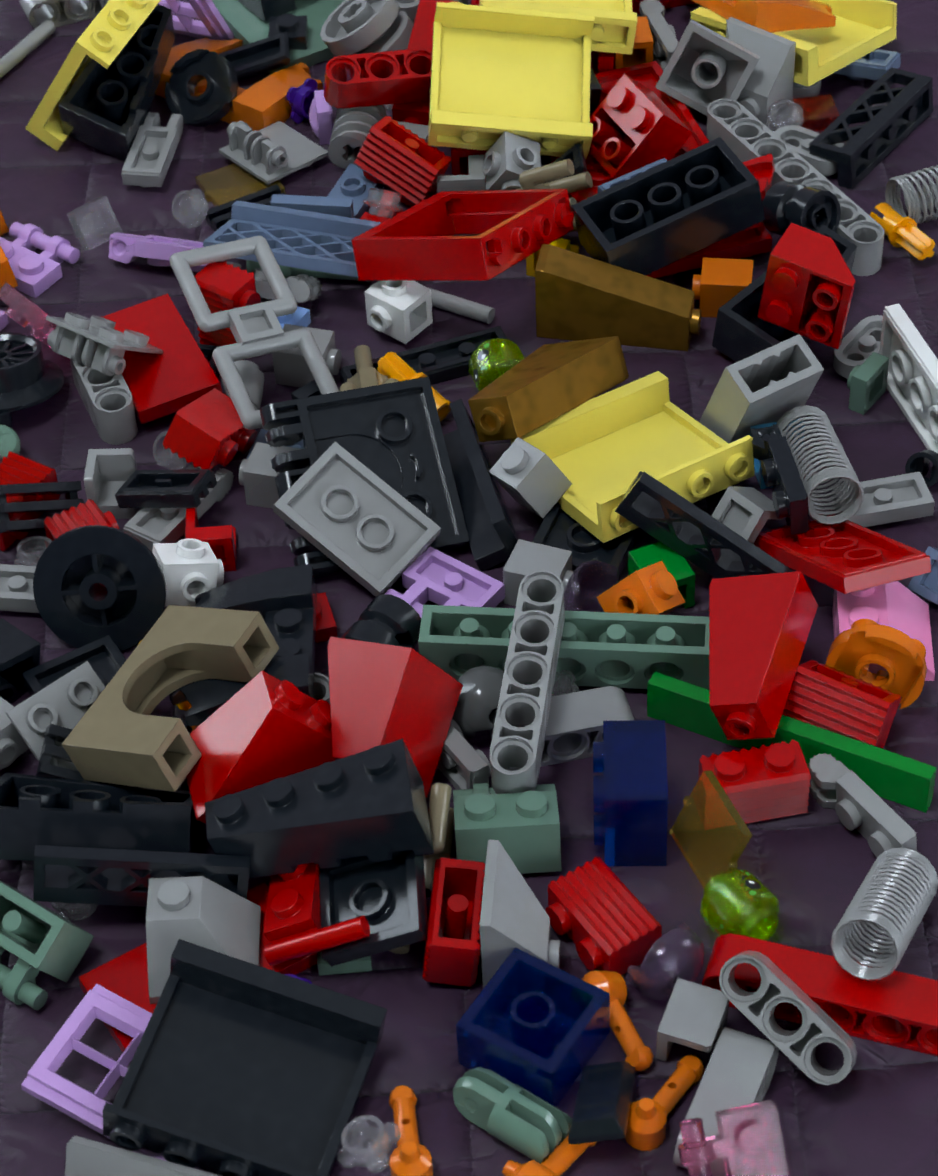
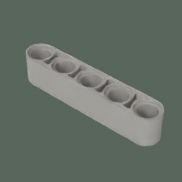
(526, 664)

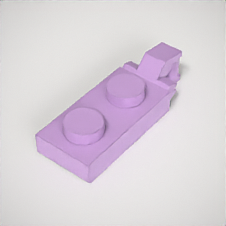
(155, 248)

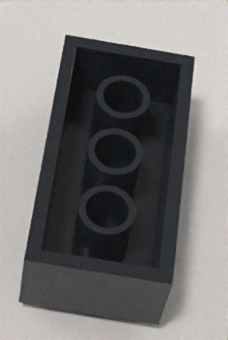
(670, 210)

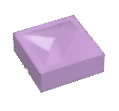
(321, 117)

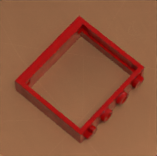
(422, 242)

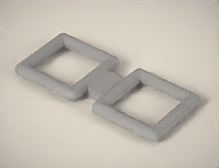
(253, 325)

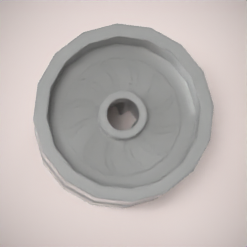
(366, 27)

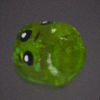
(493, 360)
(740, 905)

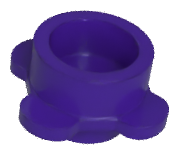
(301, 99)

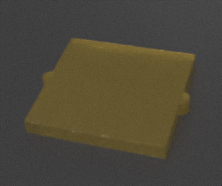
(230, 184)
(710, 830)

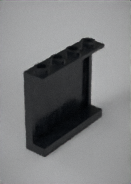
(245, 1070)

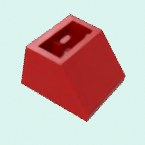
(634, 129)
(807, 286)

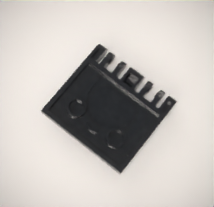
(389, 431)

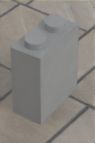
(762, 388)

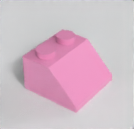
(888, 606)

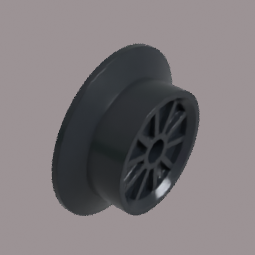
(25, 374)
(81, 608)

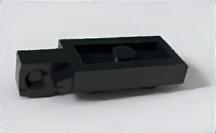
(781, 472)

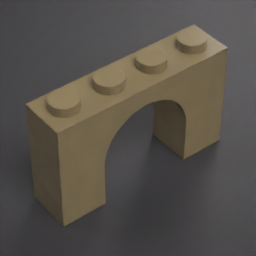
(187, 644)

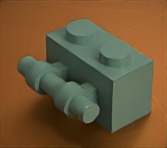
(521, 821)
(41, 942)

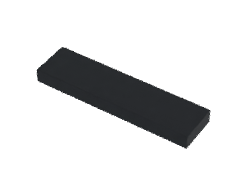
(439, 360)

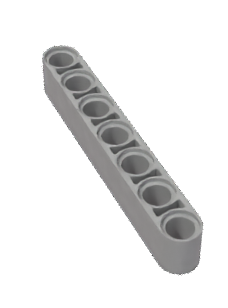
(753, 139)

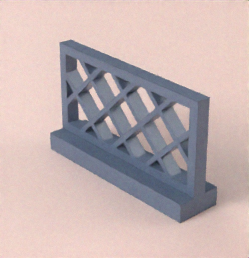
(296, 236)

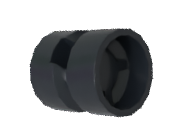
(800, 205)
(387, 622)

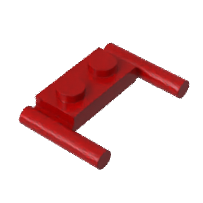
(295, 918)

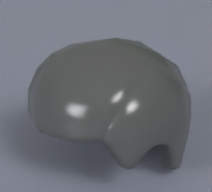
(477, 699)

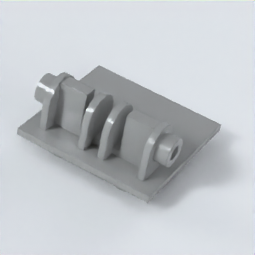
(270, 151)
(96, 342)
(58, 704)

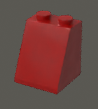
(389, 696)
(258, 737)

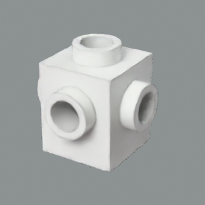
(399, 308)
(188, 570)

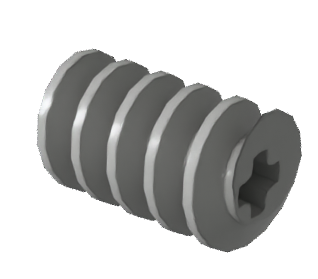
(350, 132)

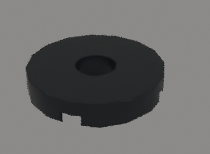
(216, 99)

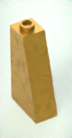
(599, 300)
(547, 386)

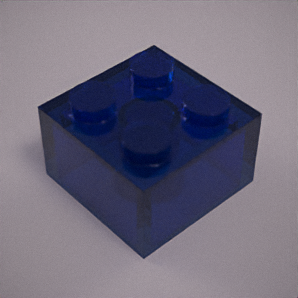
(631, 793)
(534, 1026)

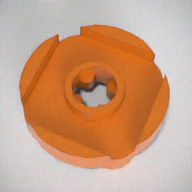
(885, 646)

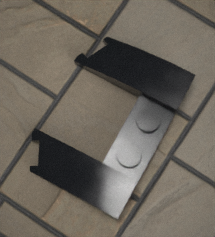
(288, 607)

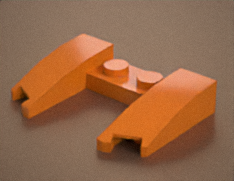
(774, 14)
(259, 104)

